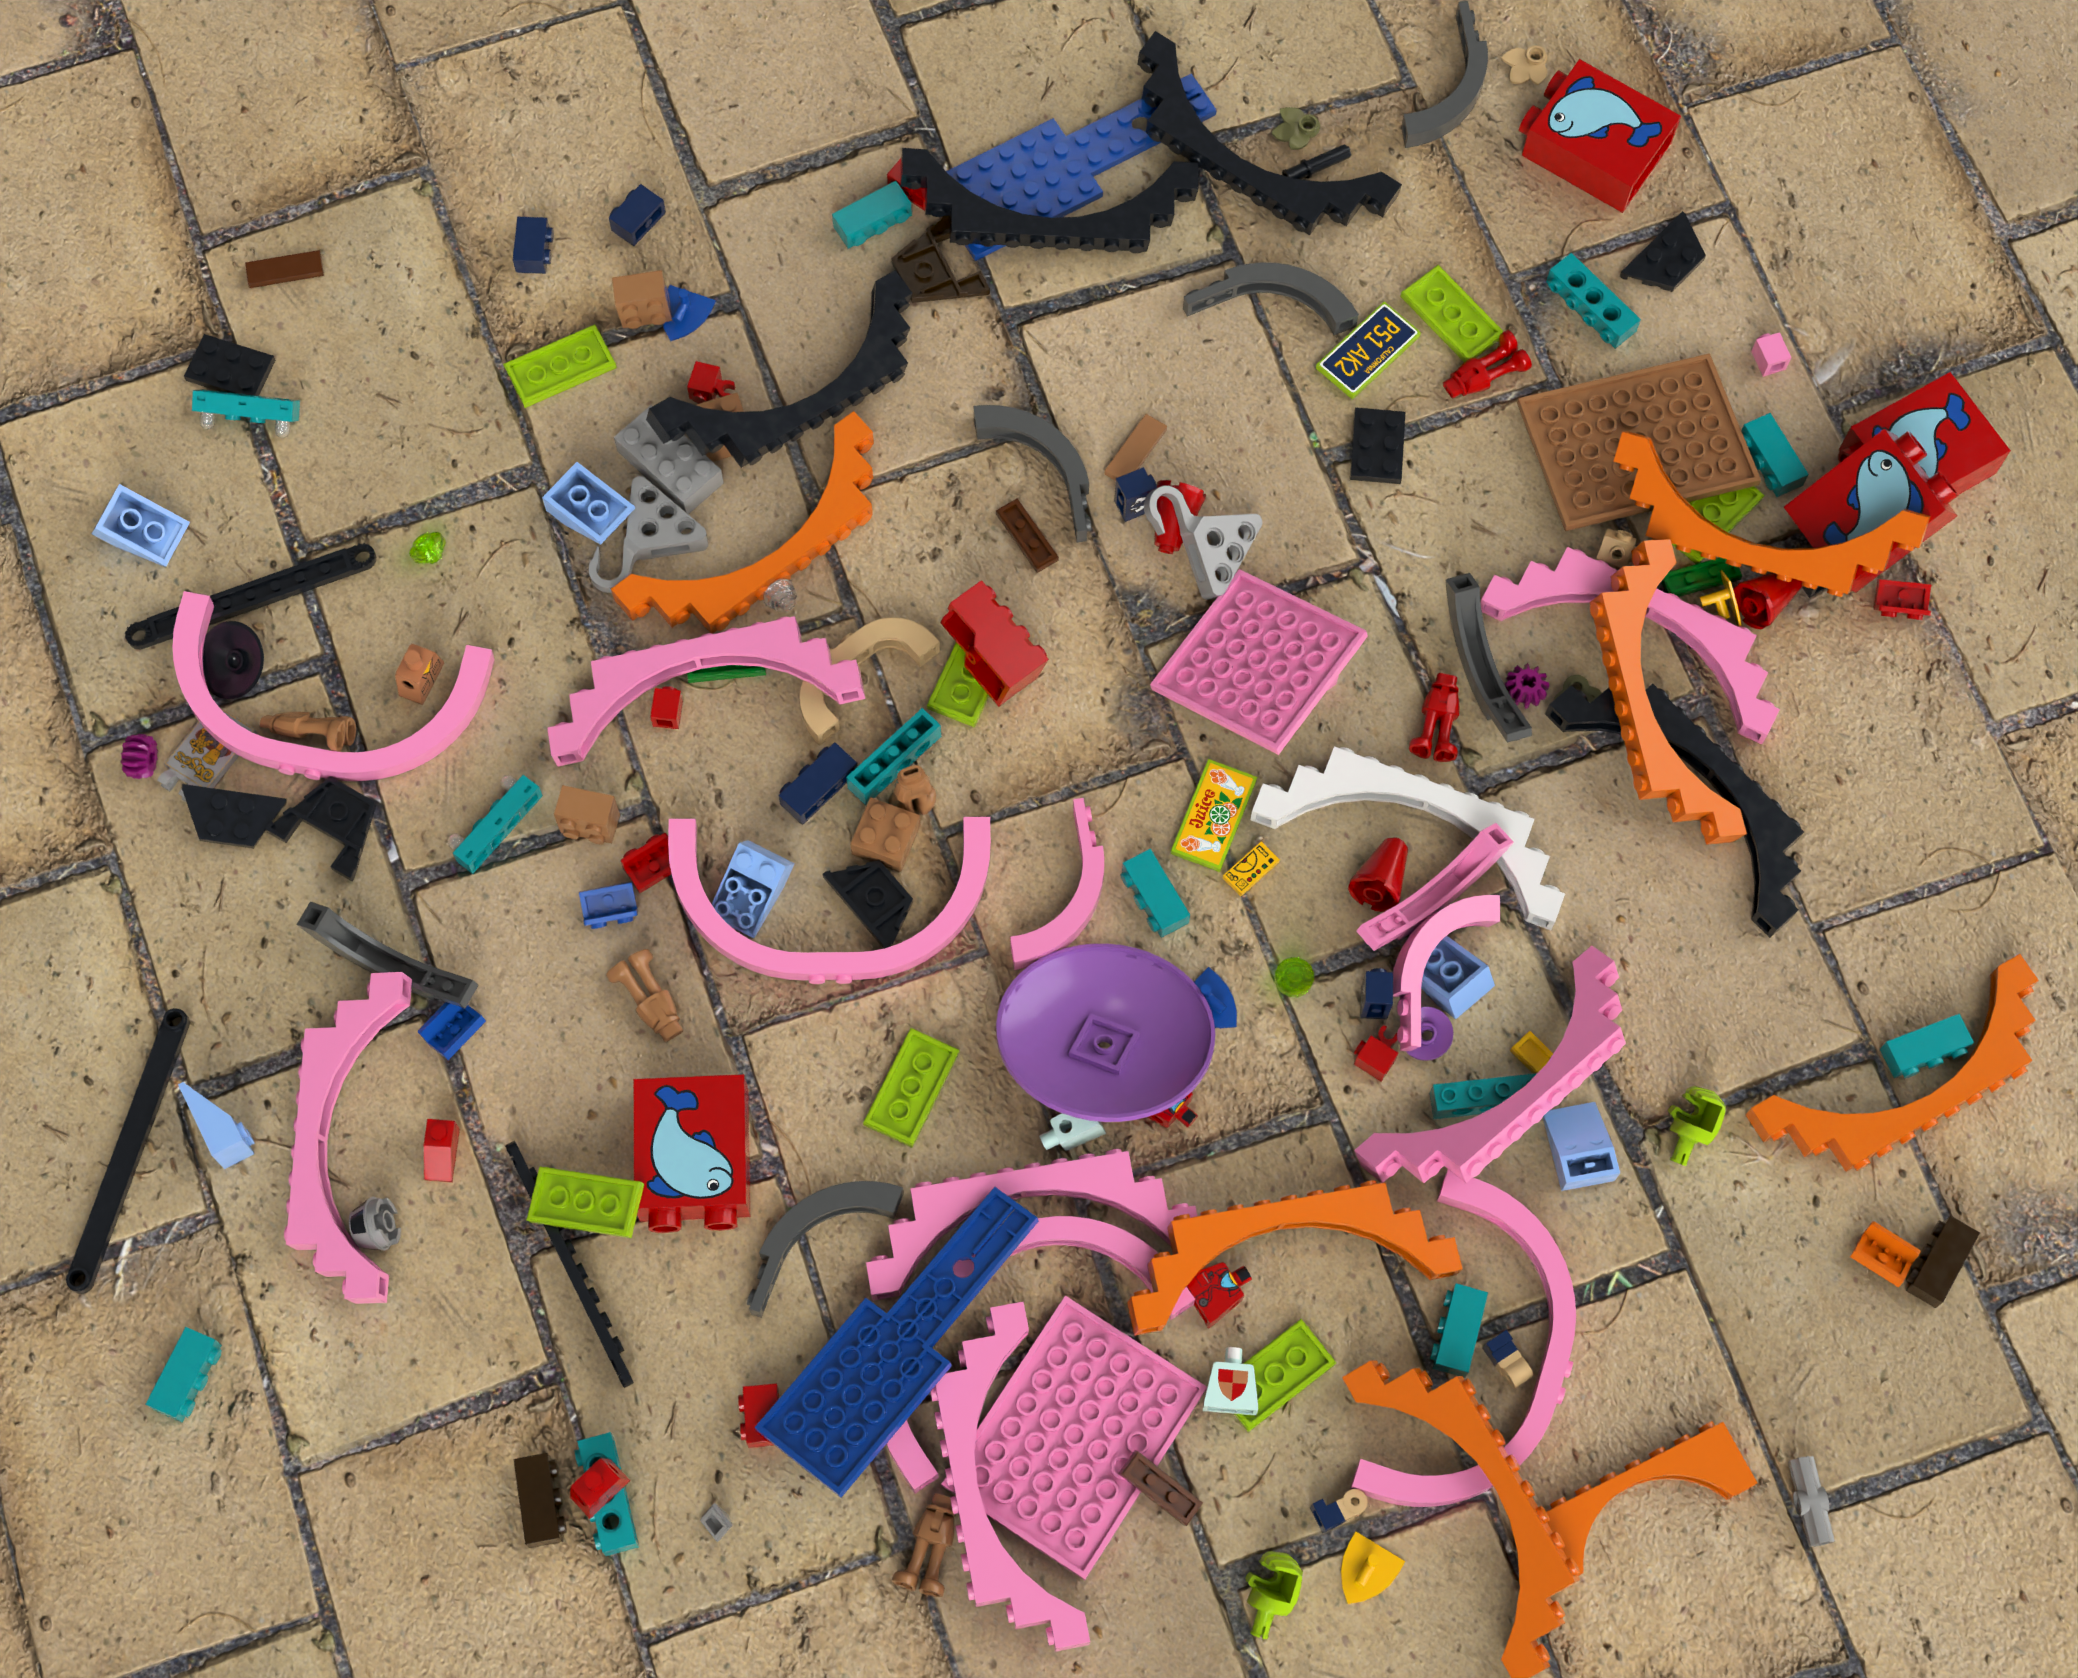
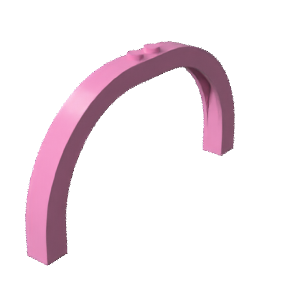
(317, 763)
(829, 965)
(1049, 1231)
(1544, 1253)

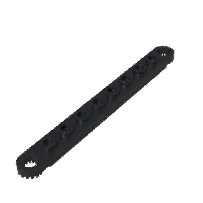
(261, 592)
(576, 1274)

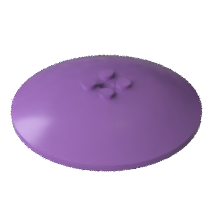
(1112, 995)

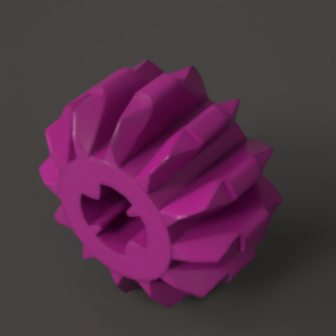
(1529, 678)
(139, 756)

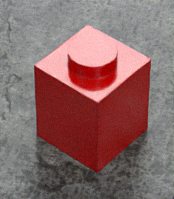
(666, 707)

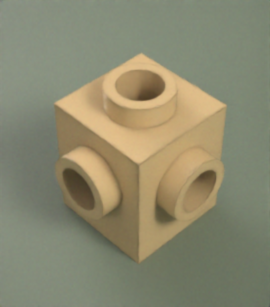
(1616, 548)

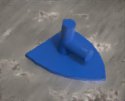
(687, 311)
(1218, 998)

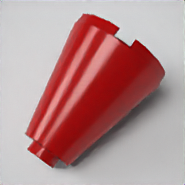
(1171, 539)
(1764, 598)
(1381, 876)

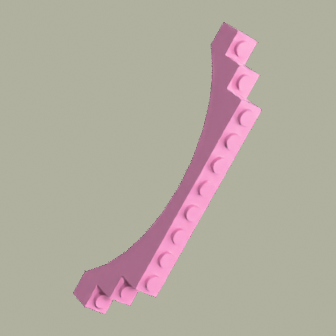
(1712, 637)
(627, 676)
(325, 1064)
(1475, 1142)
(945, 1205)
(991, 1569)

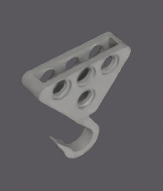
(649, 517)
(1194, 530)

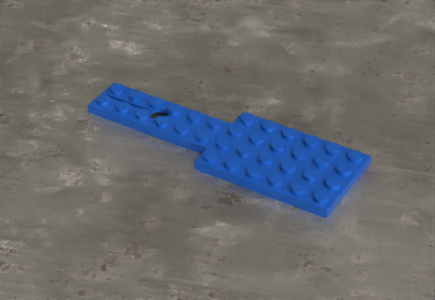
(1054, 172)
(885, 1362)

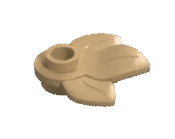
(1524, 67)

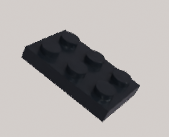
(229, 367)
(1377, 445)

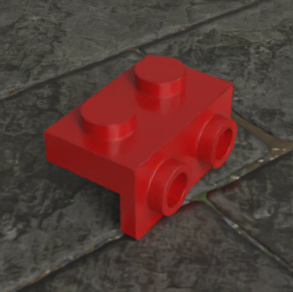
(1902, 598)
(648, 863)

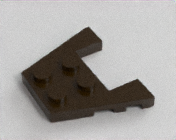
(928, 273)

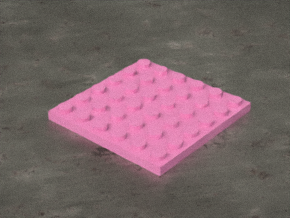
(1259, 661)

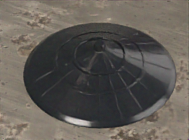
(232, 659)

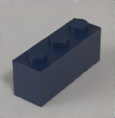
(817, 783)

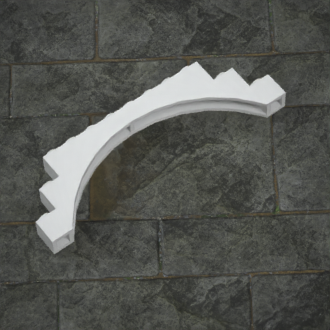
(1360, 778)

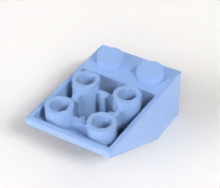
(751, 887)
(1580, 1146)

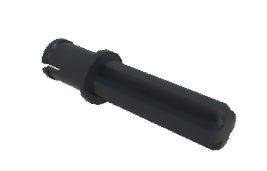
(1318, 163)

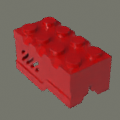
(993, 645)

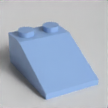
(586, 504)
(140, 526)
(1455, 978)
(223, 1136)

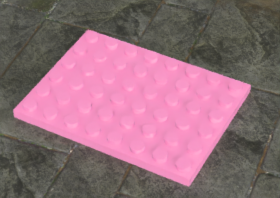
(1069, 1427)

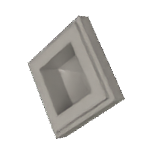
(716, 1522)

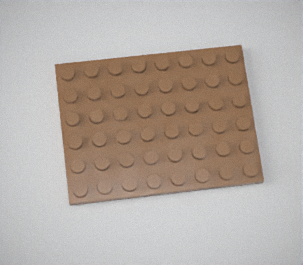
(1672, 403)

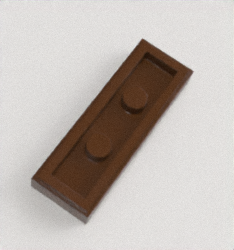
(284, 269)
(1027, 535)
(1160, 1488)

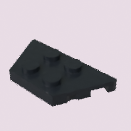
(1668, 257)
(230, 815)
(873, 898)

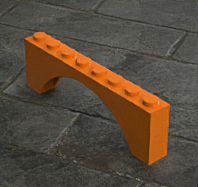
(1704, 1459)

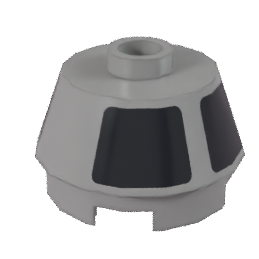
(374, 1225)

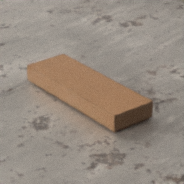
(1136, 447)

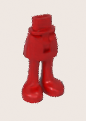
(1473, 376)
(1441, 705)

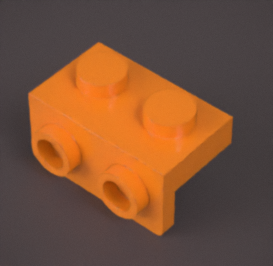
(1885, 1253)

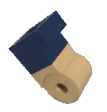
(1508, 1359)
(1340, 1511)

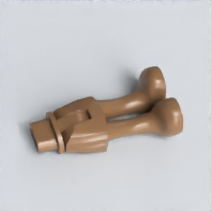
(338, 730)
(916, 785)
(656, 1010)
(933, 1529)

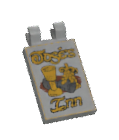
(199, 759)

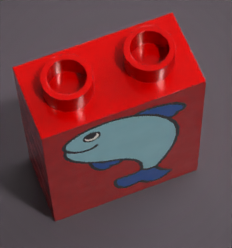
(1598, 134)
(1948, 428)
(1869, 491)
(692, 1151)

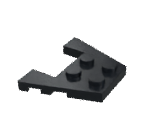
(338, 814)

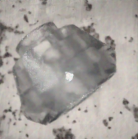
(780, 595)

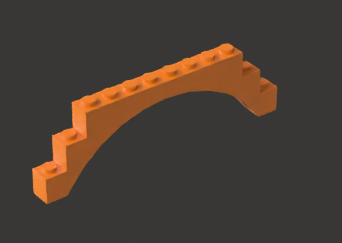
(1823, 566)
(724, 597)
(1653, 762)
(1863, 1135)
(1358, 1211)
(1541, 1560)

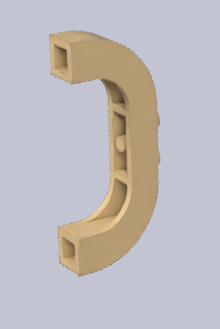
(859, 646)

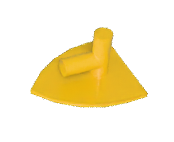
(1719, 599)
(1367, 1569)

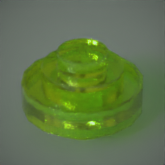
(428, 548)
(1294, 977)

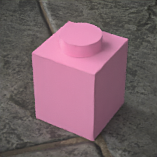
(1771, 354)

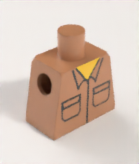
(421, 670)

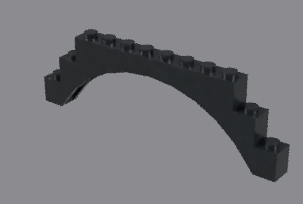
(1294, 200)
(984, 223)
(758, 432)
(1767, 826)

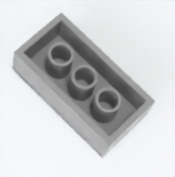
(671, 467)

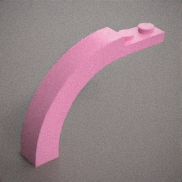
(1440, 891)
(1075, 917)
(1415, 952)

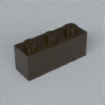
(1941, 1261)
(539, 1500)

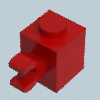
(707, 382)
(1376, 1055)

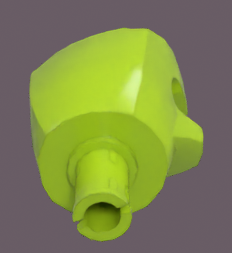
(1698, 1126)
(1275, 1594)

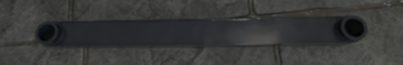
(128, 1151)

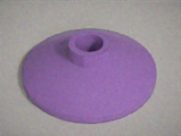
(1442, 1035)

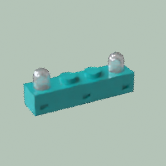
(237, 405)
(497, 824)

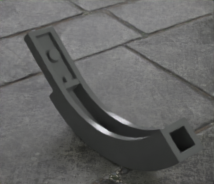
(1442, 118)
(1281, 280)
(1032, 431)
(1477, 659)
(378, 958)
(823, 1205)

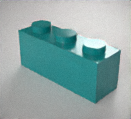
(872, 215)
(1774, 455)
(1154, 893)
(1927, 1047)
(1458, 1330)
(184, 1375)

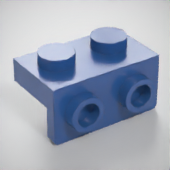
(608, 904)
(450, 1028)

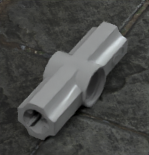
(1811, 1501)

